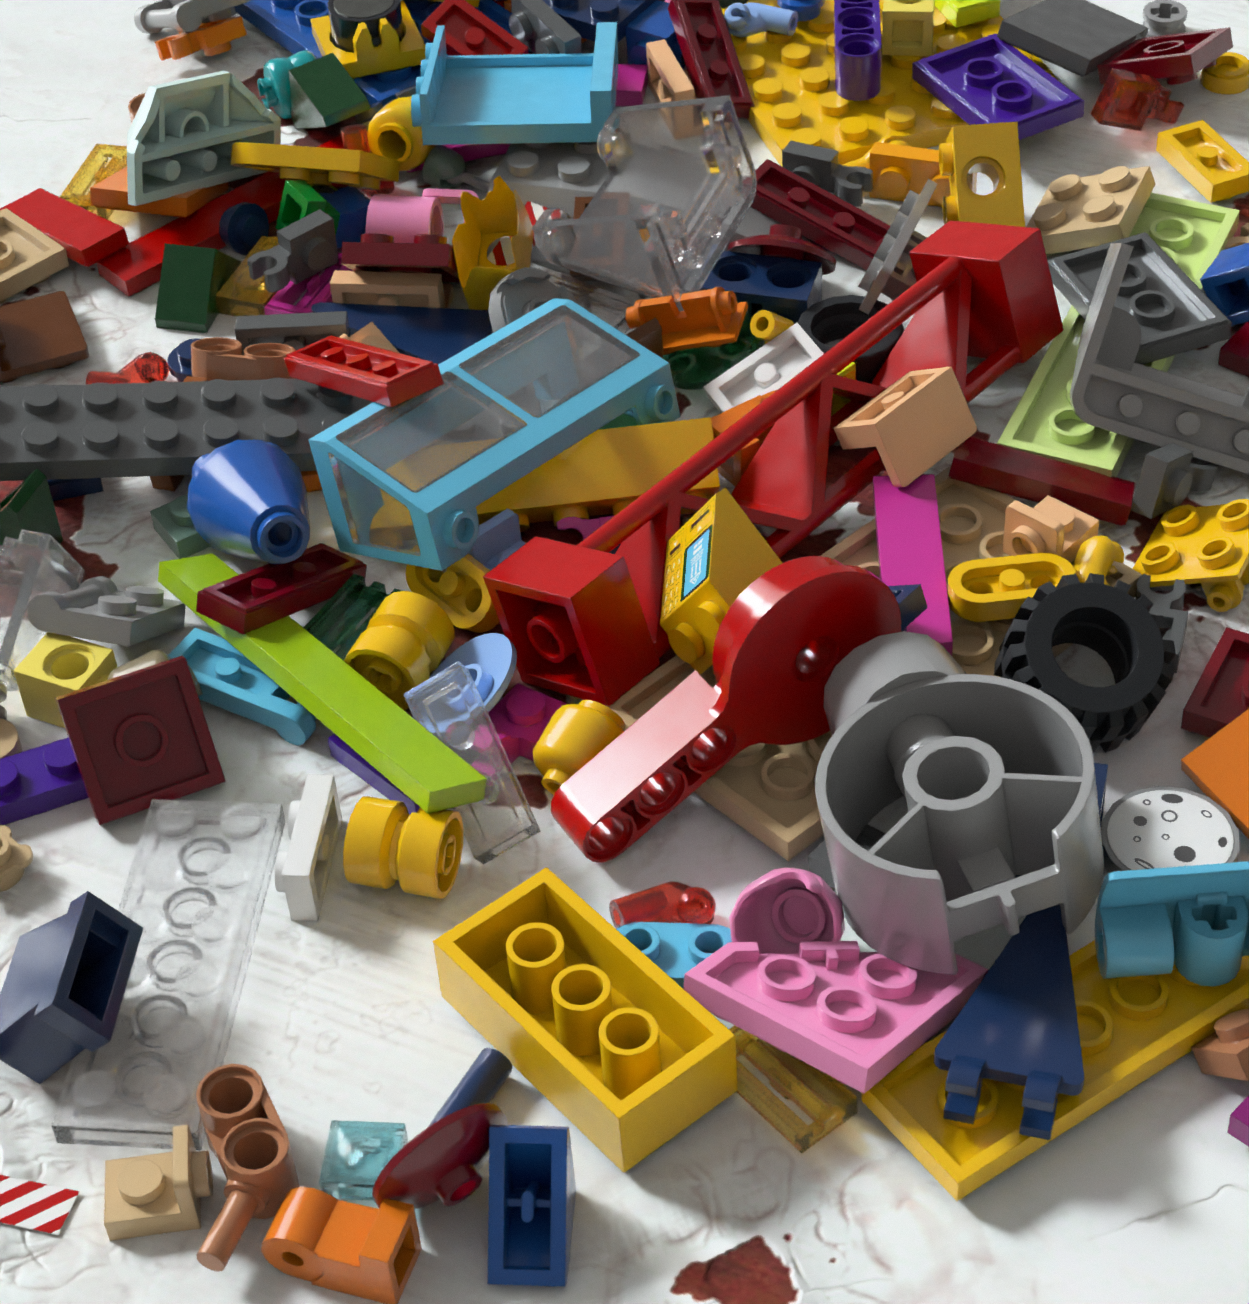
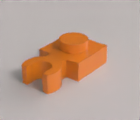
(209, 37)

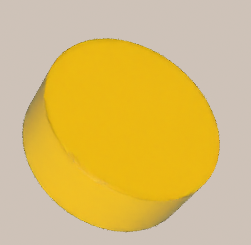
(1228, 75)

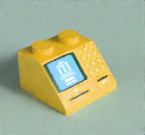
(706, 572)

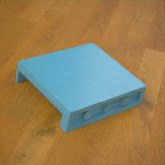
(516, 94)

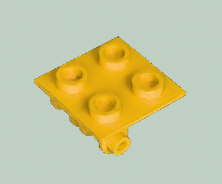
(1201, 547)

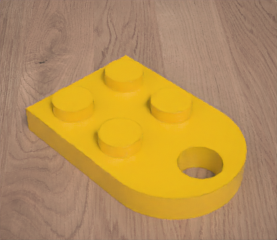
(317, 164)

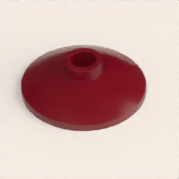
(786, 243)
(441, 1160)

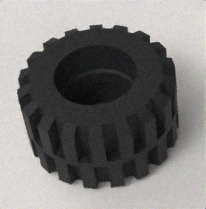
(1113, 627)

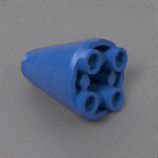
(250, 502)

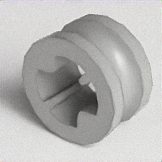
(1164, 18)

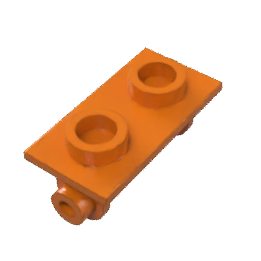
(708, 318)

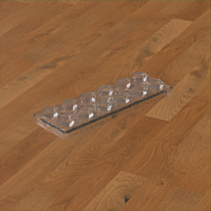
(200, 903)

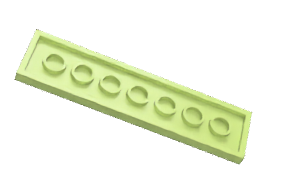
(1044, 419)

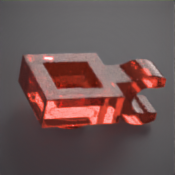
(1133, 98)

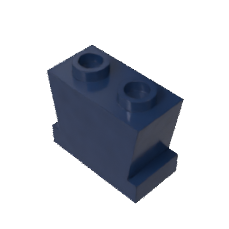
(66, 987)

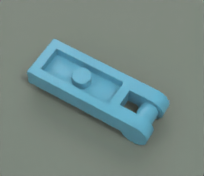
(241, 687)

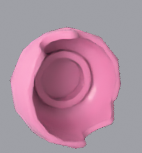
(787, 909)

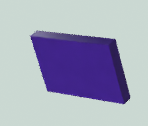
(997, 84)

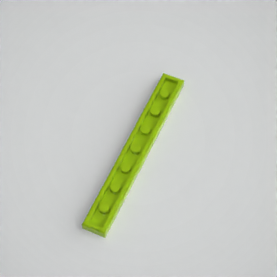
(338, 697)

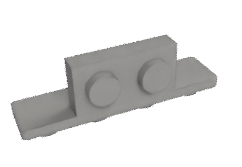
(891, 266)

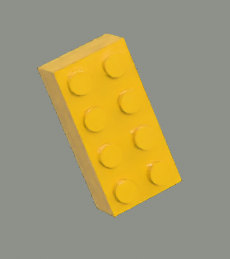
(587, 1018)

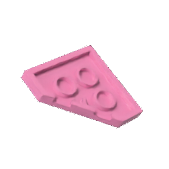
(832, 1004)

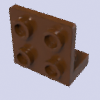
(39, 336)

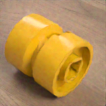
(402, 644)
(392, 845)

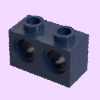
(768, 282)

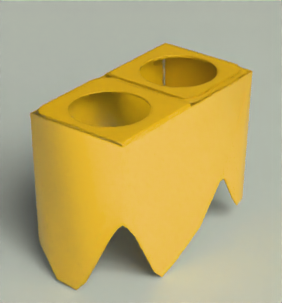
(486, 221)

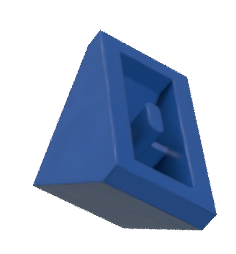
(530, 1205)

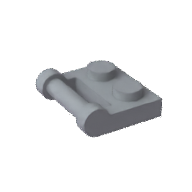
(182, 14)
(105, 614)

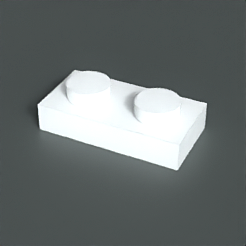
(764, 369)
(313, 838)

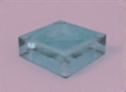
(357, 1156)

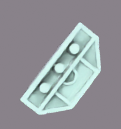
(188, 132)

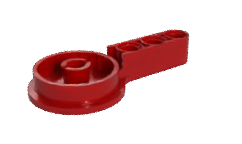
(770, 690)

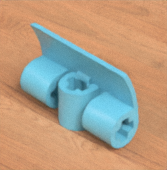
(1174, 915)

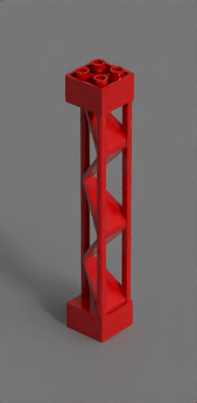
(593, 617)

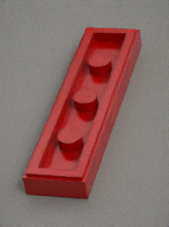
(363, 370)

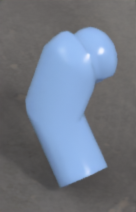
(756, 18)

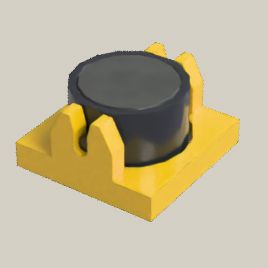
(369, 36)

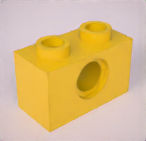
(990, 151)

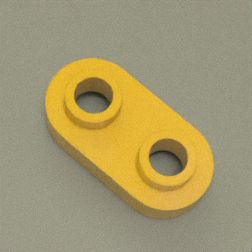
(999, 585)
(458, 592)

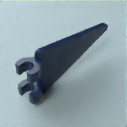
(418, 331)
(1018, 1029)

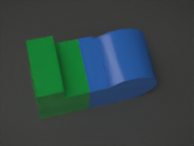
(346, 207)

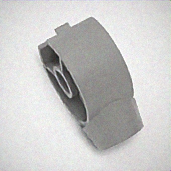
(991, 790)

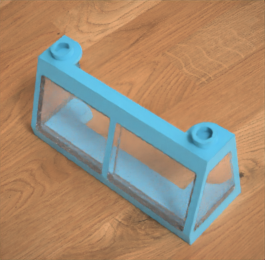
(412, 473)

